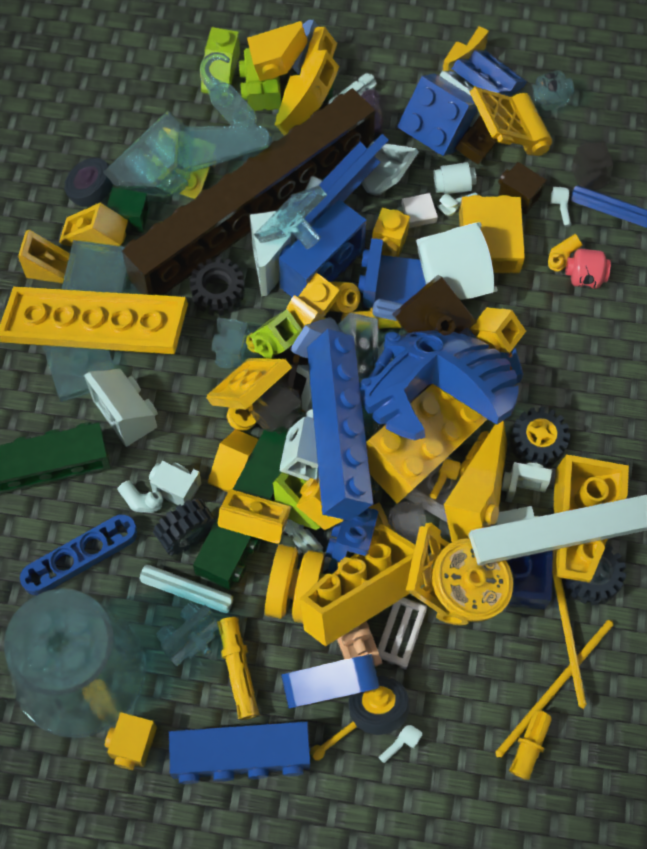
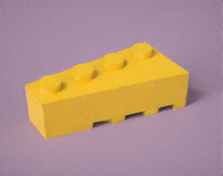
(359, 587)

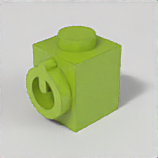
(276, 335)

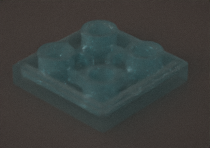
(95, 268)

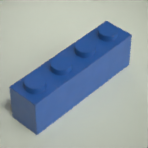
(239, 750)

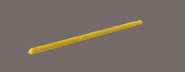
(568, 636)
(515, 734)

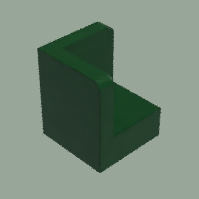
(130, 205)

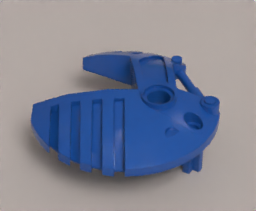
(452, 363)

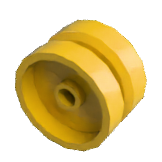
(291, 583)

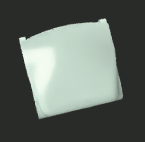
(460, 259)

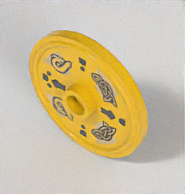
(470, 589)

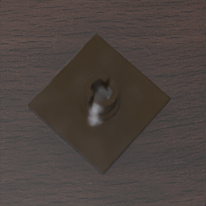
(434, 309)

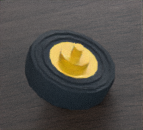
(380, 709)

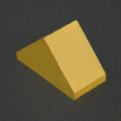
(42, 258)
(231, 459)

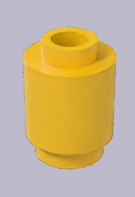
(349, 298)

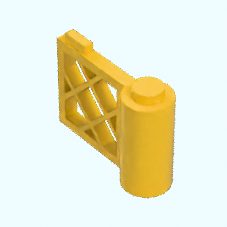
(516, 118)
(421, 565)

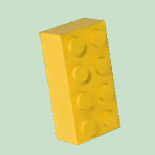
(403, 463)

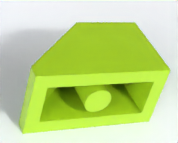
(224, 42)

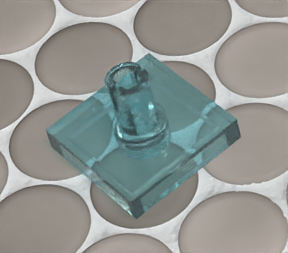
(292, 218)

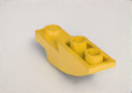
(309, 89)

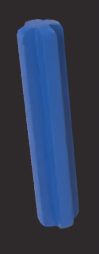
(609, 205)

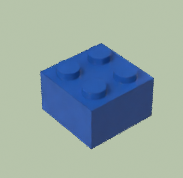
(438, 114)

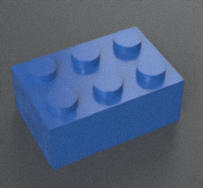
(340, 244)

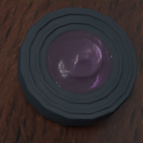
(87, 182)

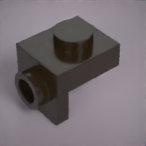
(476, 142)

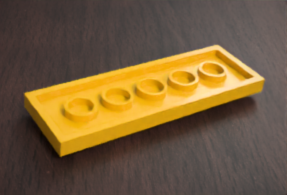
(93, 320)

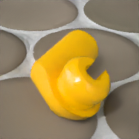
(558, 255)

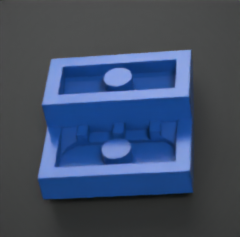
(489, 73)

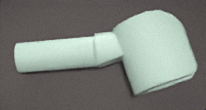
(560, 196)
(450, 205)
(409, 735)

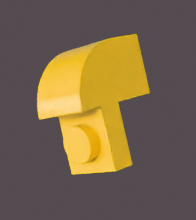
(313, 301)

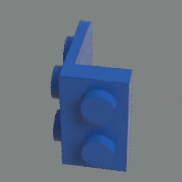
(388, 276)

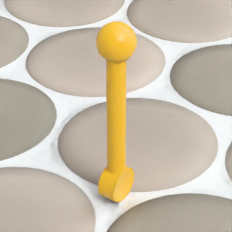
(318, 752)

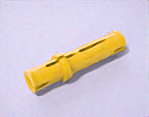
(236, 660)

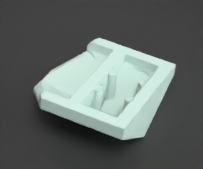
(393, 165)

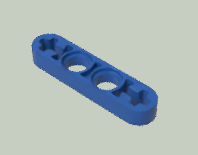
(76, 549)

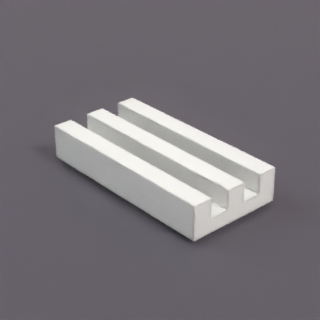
(392, 658)

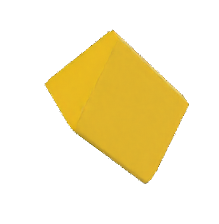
(253, 516)

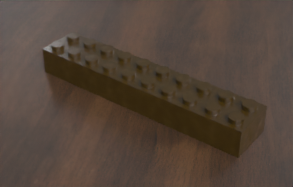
(260, 185)

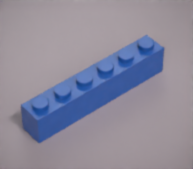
(339, 426)

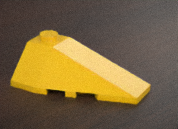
(582, 484)
(477, 494)

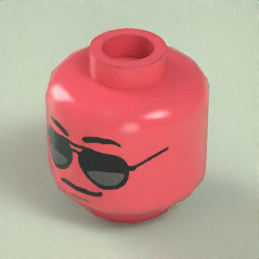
(588, 268)

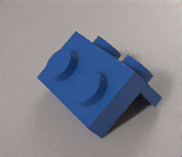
(352, 537)

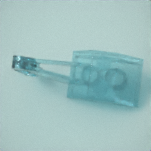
(171, 151)

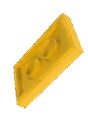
(248, 382)

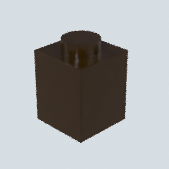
(522, 183)

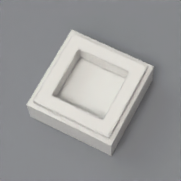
(420, 210)

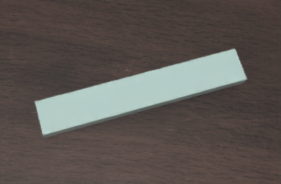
(559, 530)

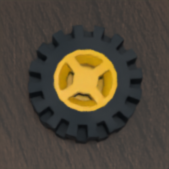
(543, 427)

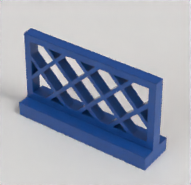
(347, 176)

